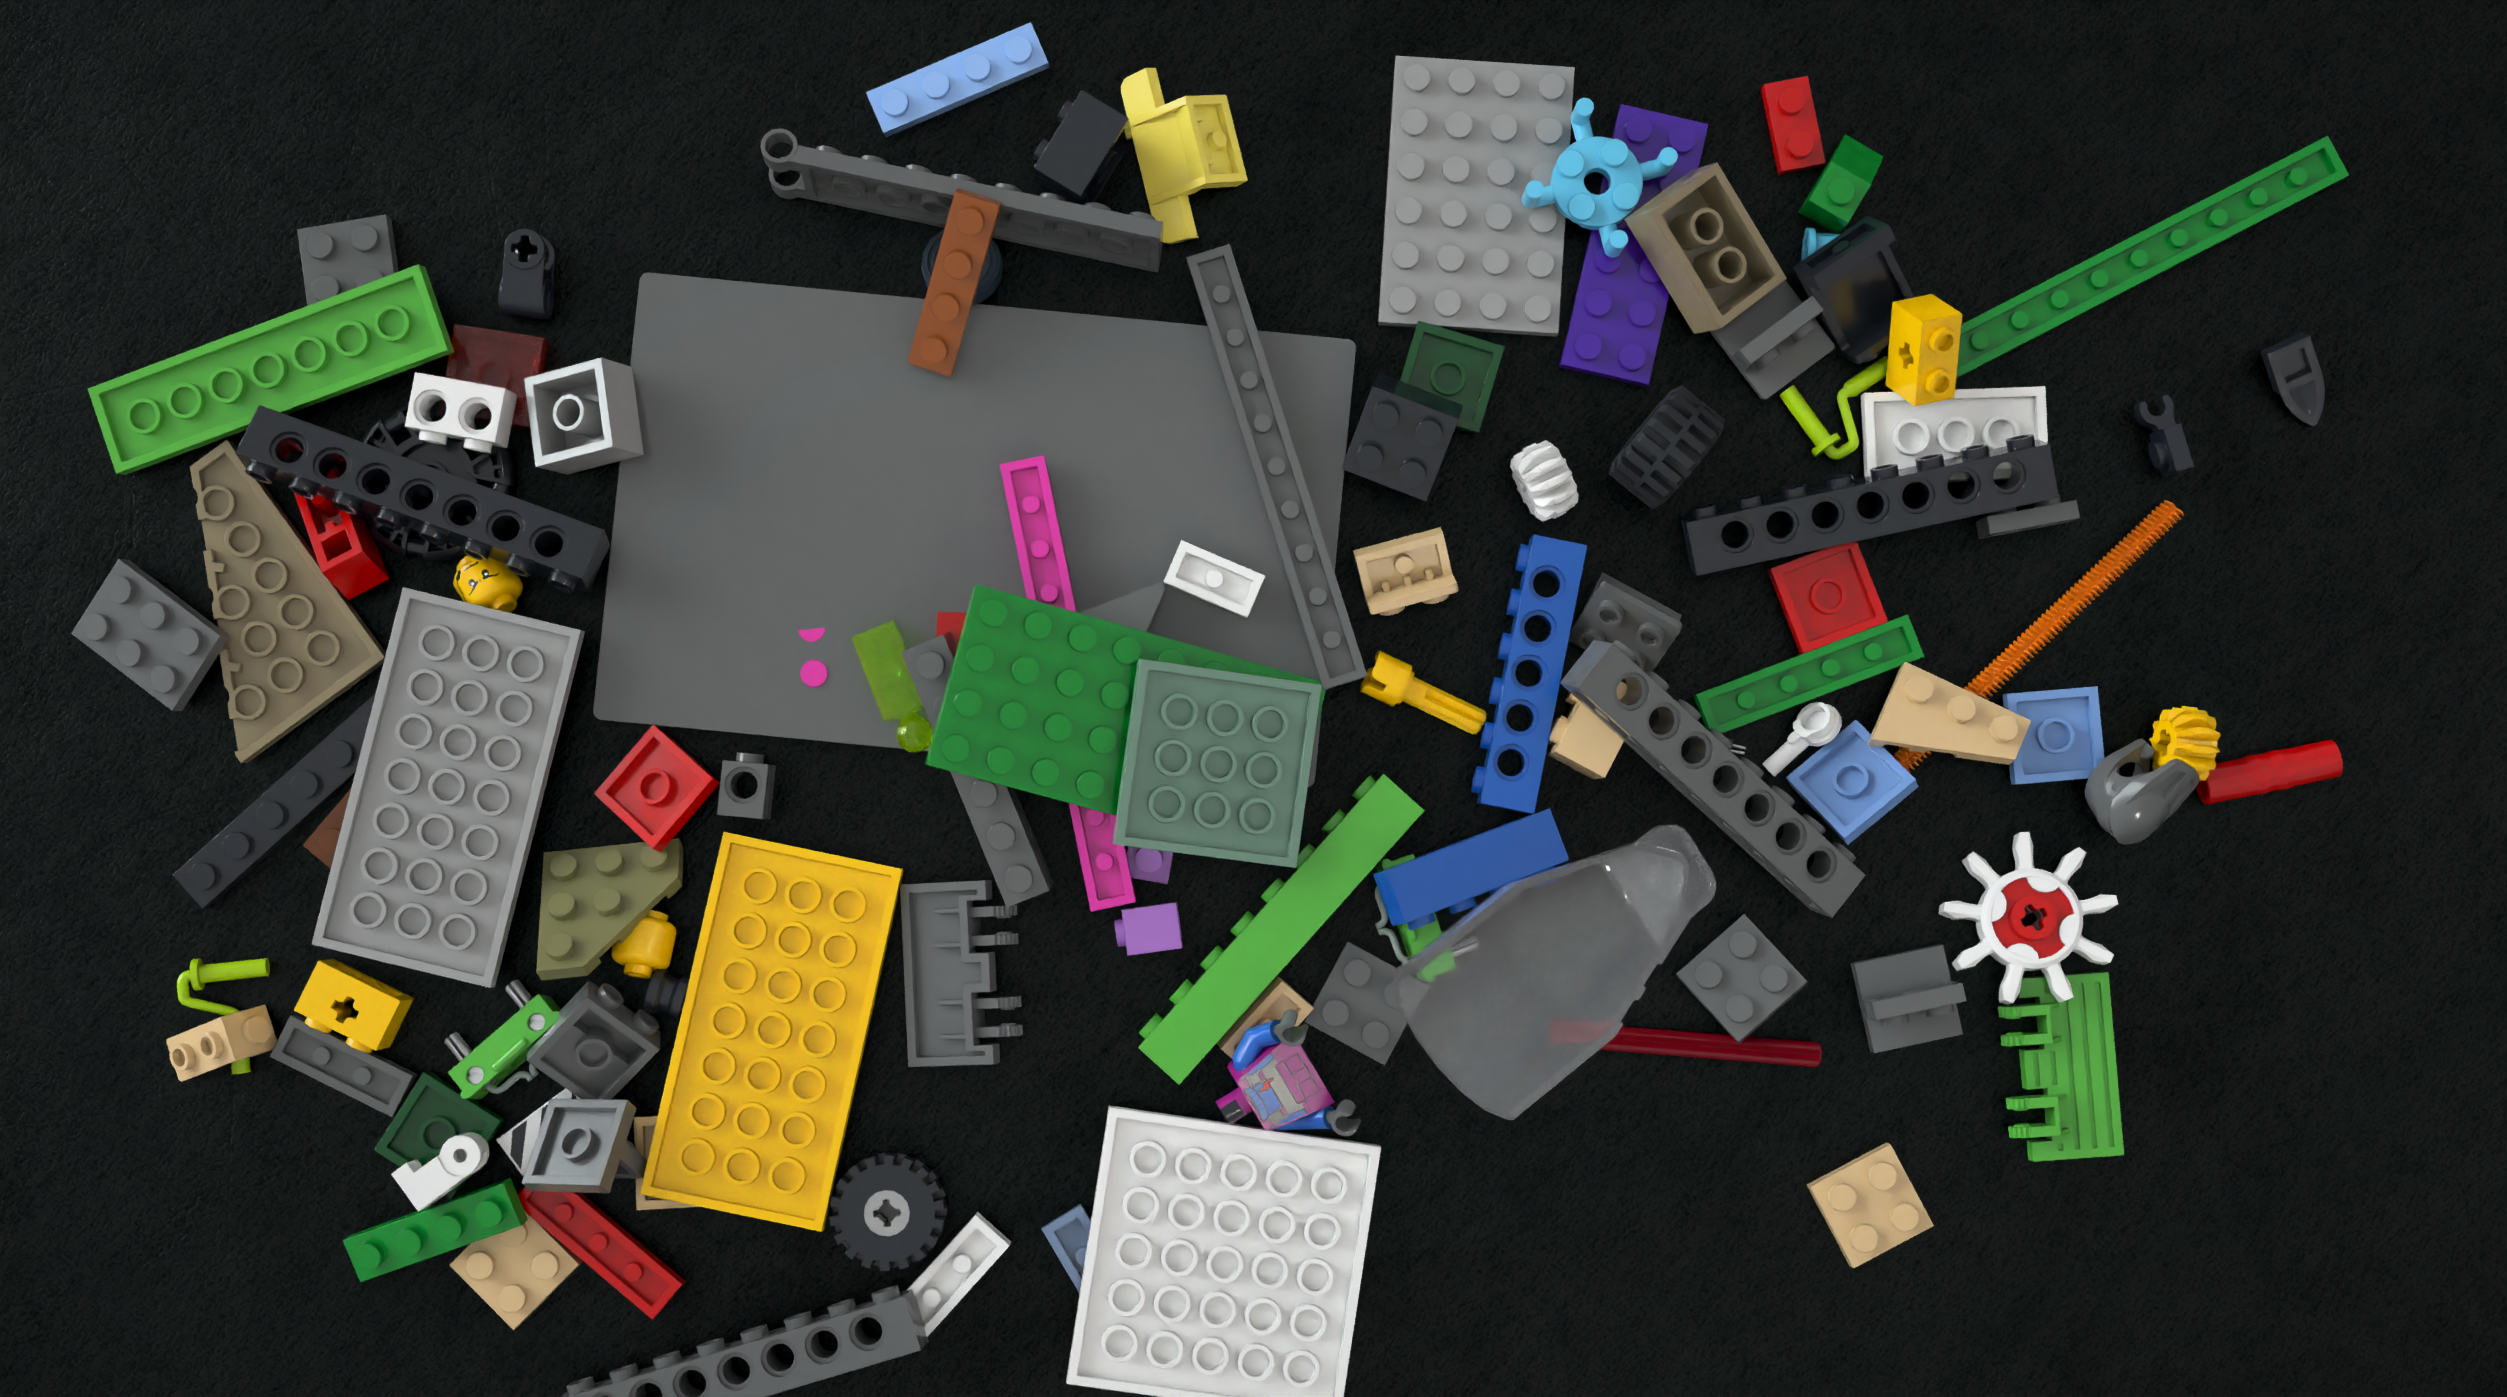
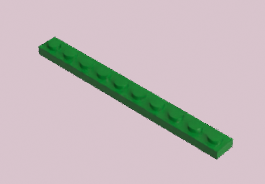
(2148, 253)

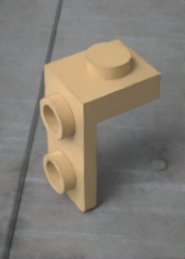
(221, 1042)

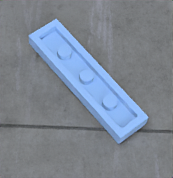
(958, 79)

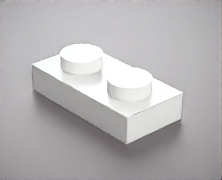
(1214, 579)

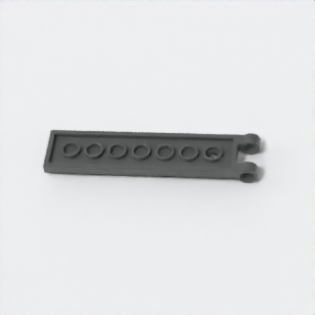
(927, 198)

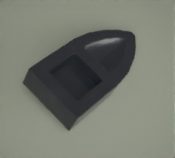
(2296, 376)

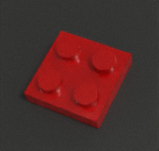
(1827, 596)
(656, 788)

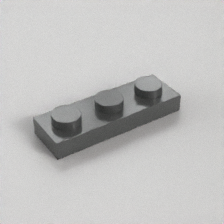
(340, 1066)

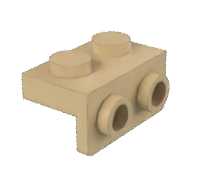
(1405, 572)

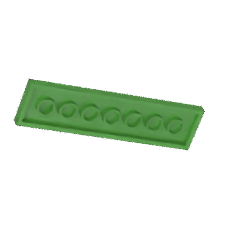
(273, 365)

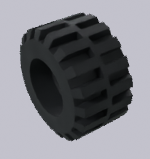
(1667, 447)

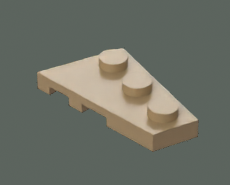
(1945, 718)

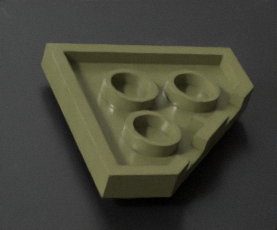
(599, 899)

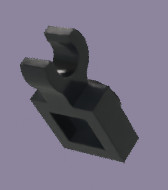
(2168, 443)

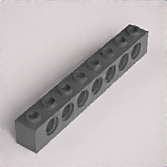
(1595, 685)
(894, 1310)

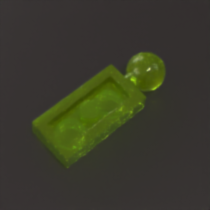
(892, 684)

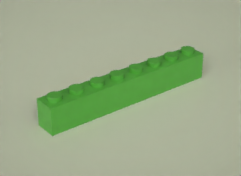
(1280, 928)

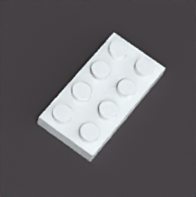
(1903, 432)

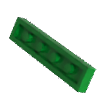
(1809, 675)

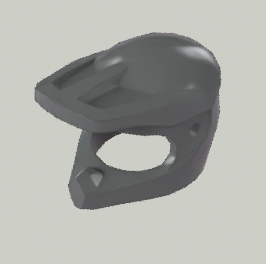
(2137, 804)

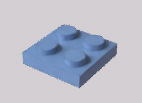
(2062, 735)
(1852, 782)

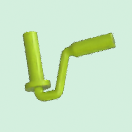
(1812, 425)
(201, 974)

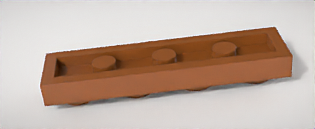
(954, 281)

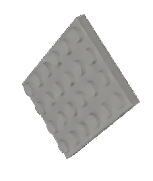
(1455, 220)

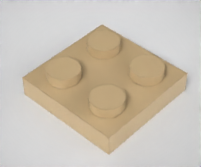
(1870, 1205)
(516, 1269)

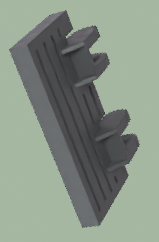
(947, 973)

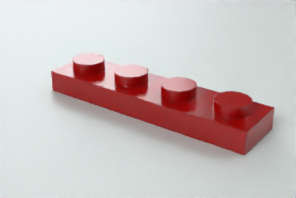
(604, 1247)

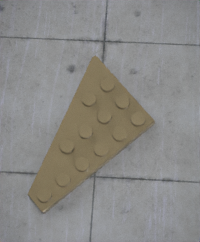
(288, 626)

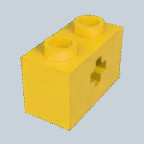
(1923, 349)
(378, 1005)

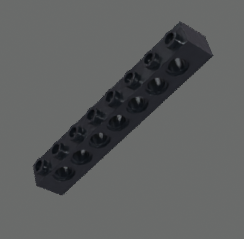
(276, 435)
(2030, 482)

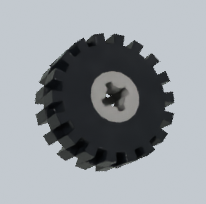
(909, 1190)

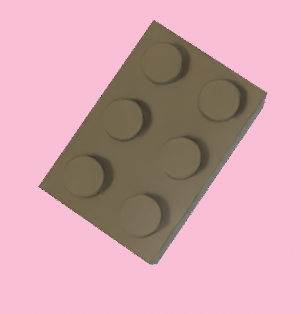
(1705, 248)

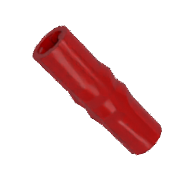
(2271, 772)

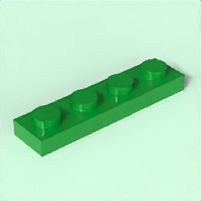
(435, 1230)

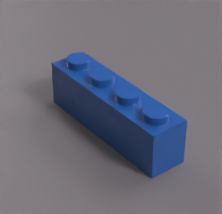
(1470, 868)

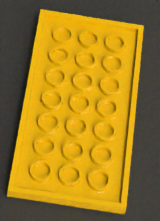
(772, 1032)

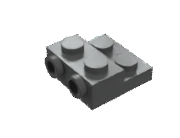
(596, 1043)

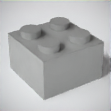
(583, 416)

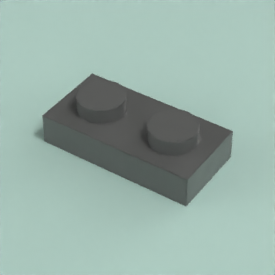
(2041, 515)

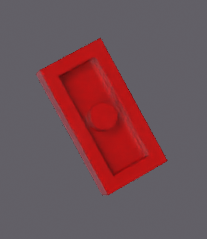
(1793, 125)

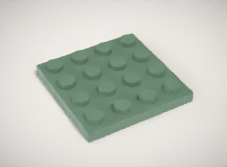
(1216, 763)

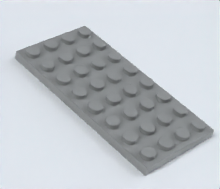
(448, 788)

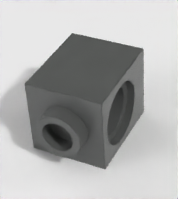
(731, 802)

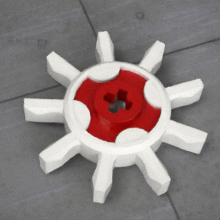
(2036, 945)

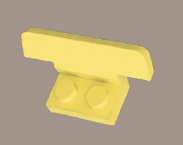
(1180, 149)

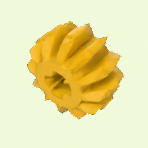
(2187, 736)

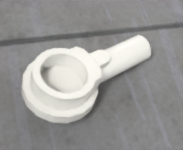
(1814, 726)

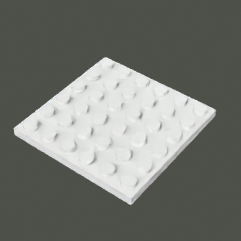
(1222, 1259)

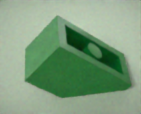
(1842, 185)

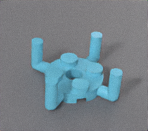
(1606, 157)

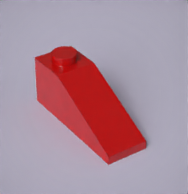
(342, 545)

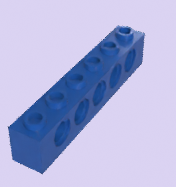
(1564, 564)

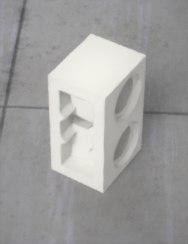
(462, 403)

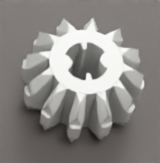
(1544, 480)

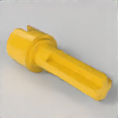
(1395, 682)

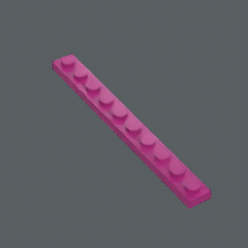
(1049, 582)

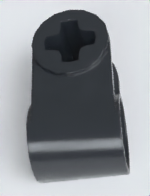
(527, 283)

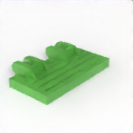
(2072, 1068)

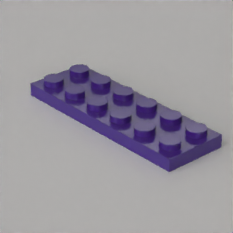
(1622, 298)

